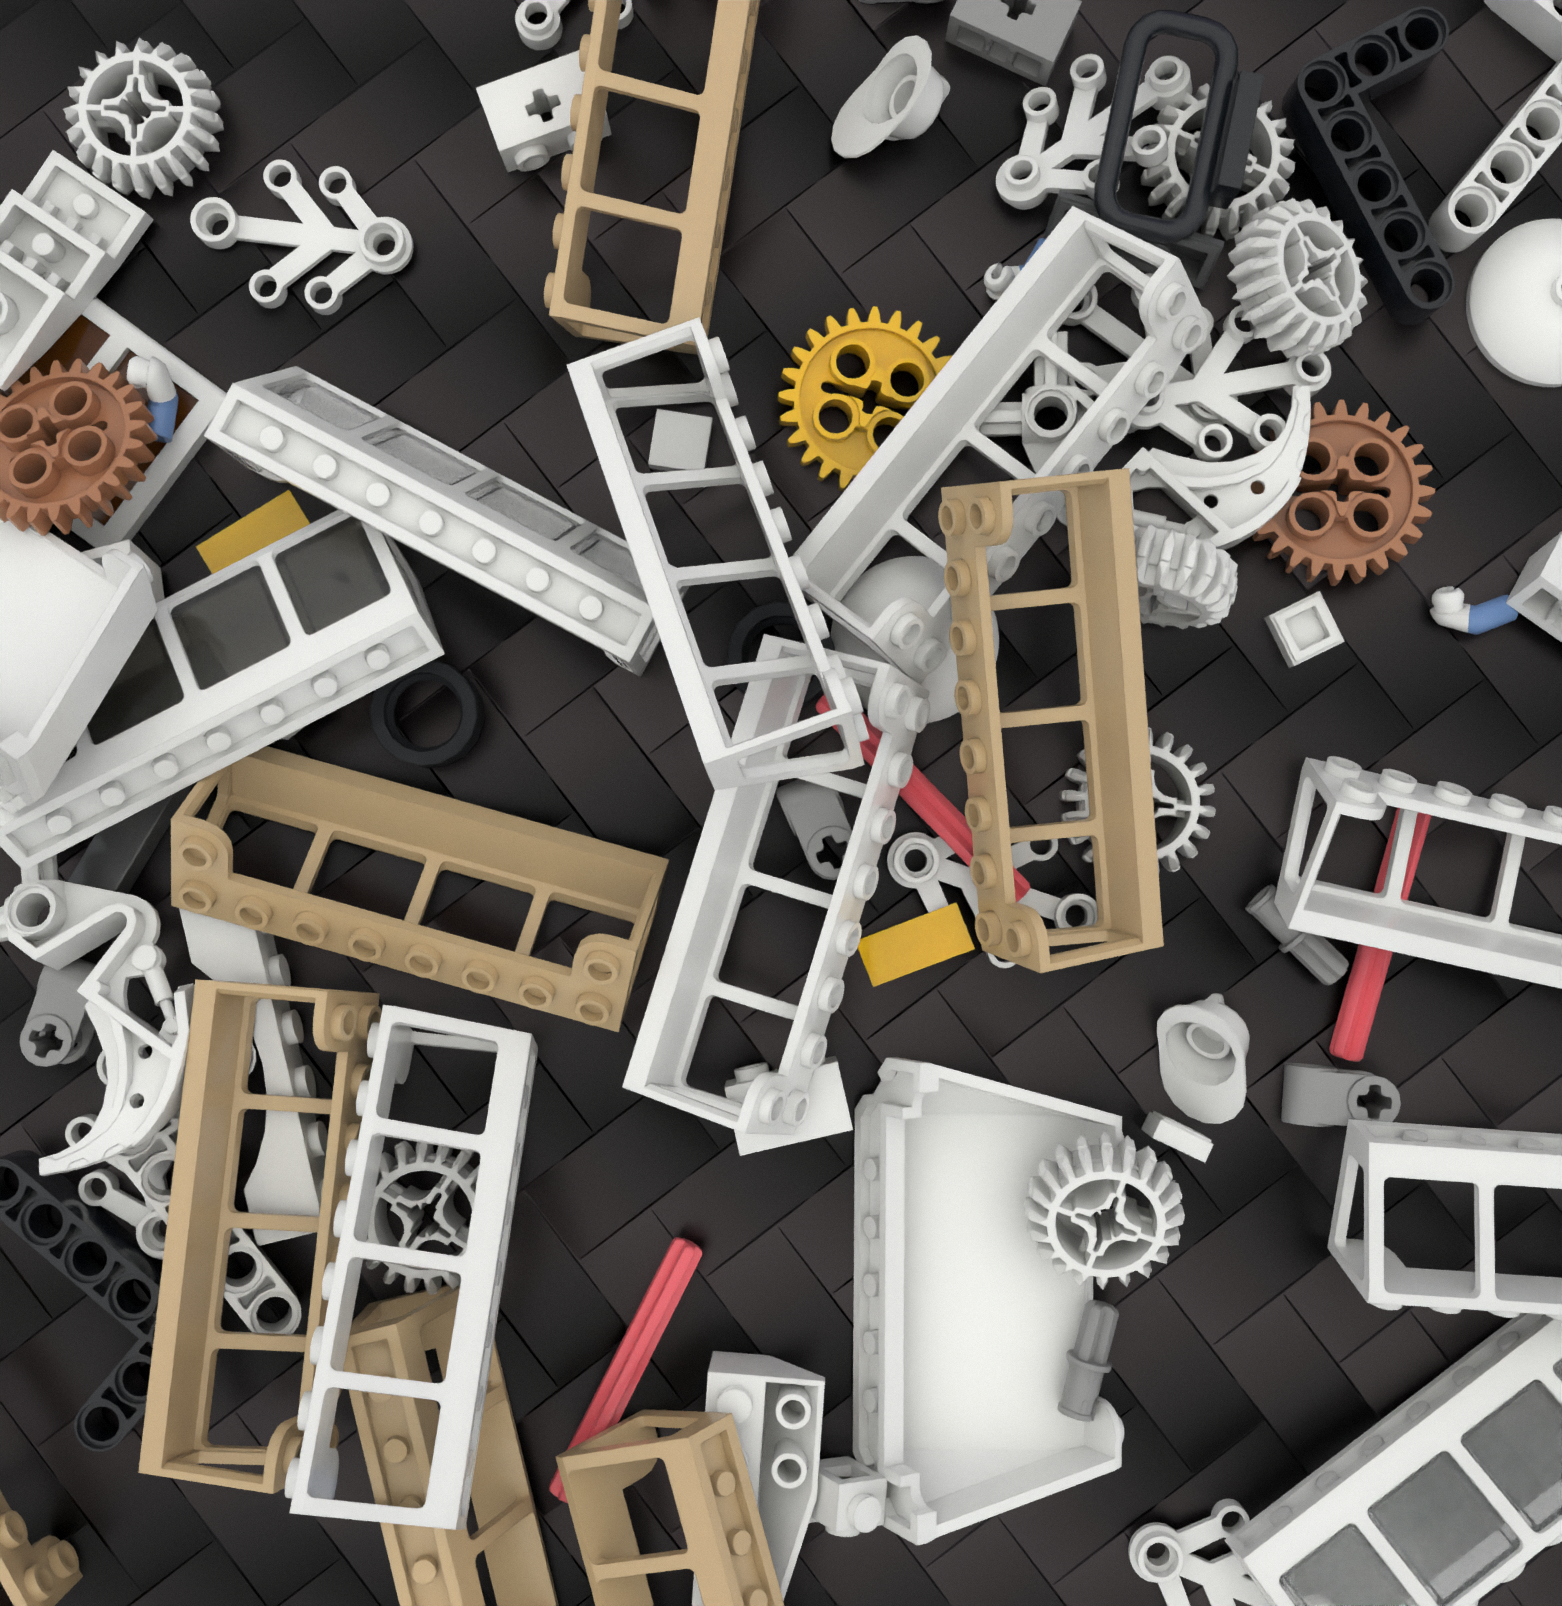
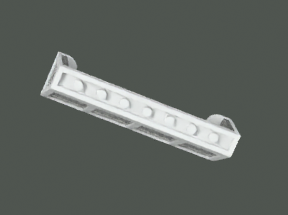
(233, 672)

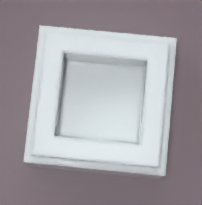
(680, 441)
(1304, 629)
(1177, 1136)

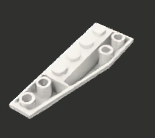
(780, 1436)

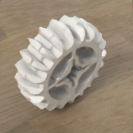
(123, 95)
(1263, 173)
(1297, 278)
(1182, 579)
(1186, 808)
(409, 1207)
(1116, 1239)

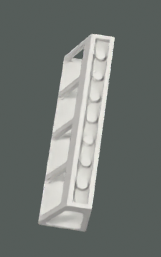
(962, 399)
(662, 582)
(725, 869)
(1404, 925)
(1442, 1154)
(462, 1394)

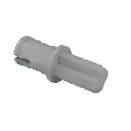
(1308, 948)
(1089, 1361)

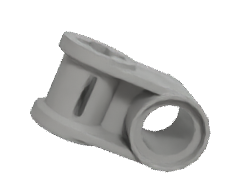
(815, 816)
(59, 1009)
(1329, 1096)

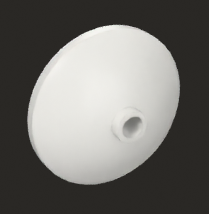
(1518, 303)
(873, 593)

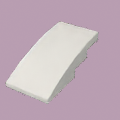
(56, 257)

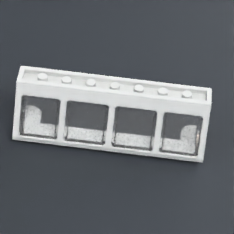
(441, 506)
(1433, 1494)

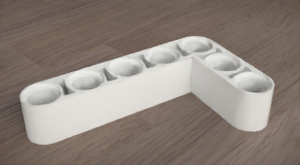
(1513, 148)
(243, 1293)

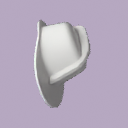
(893, 102)
(1204, 1058)

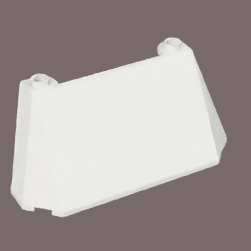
(61, 648)
(956, 1309)

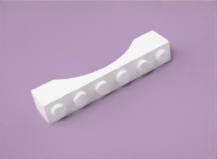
(293, 1145)

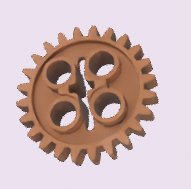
(70, 446)
(1339, 541)

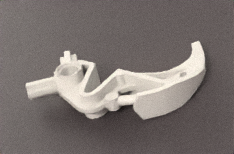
(1183, 479)
(77, 924)

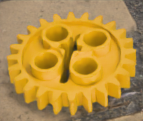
(884, 351)

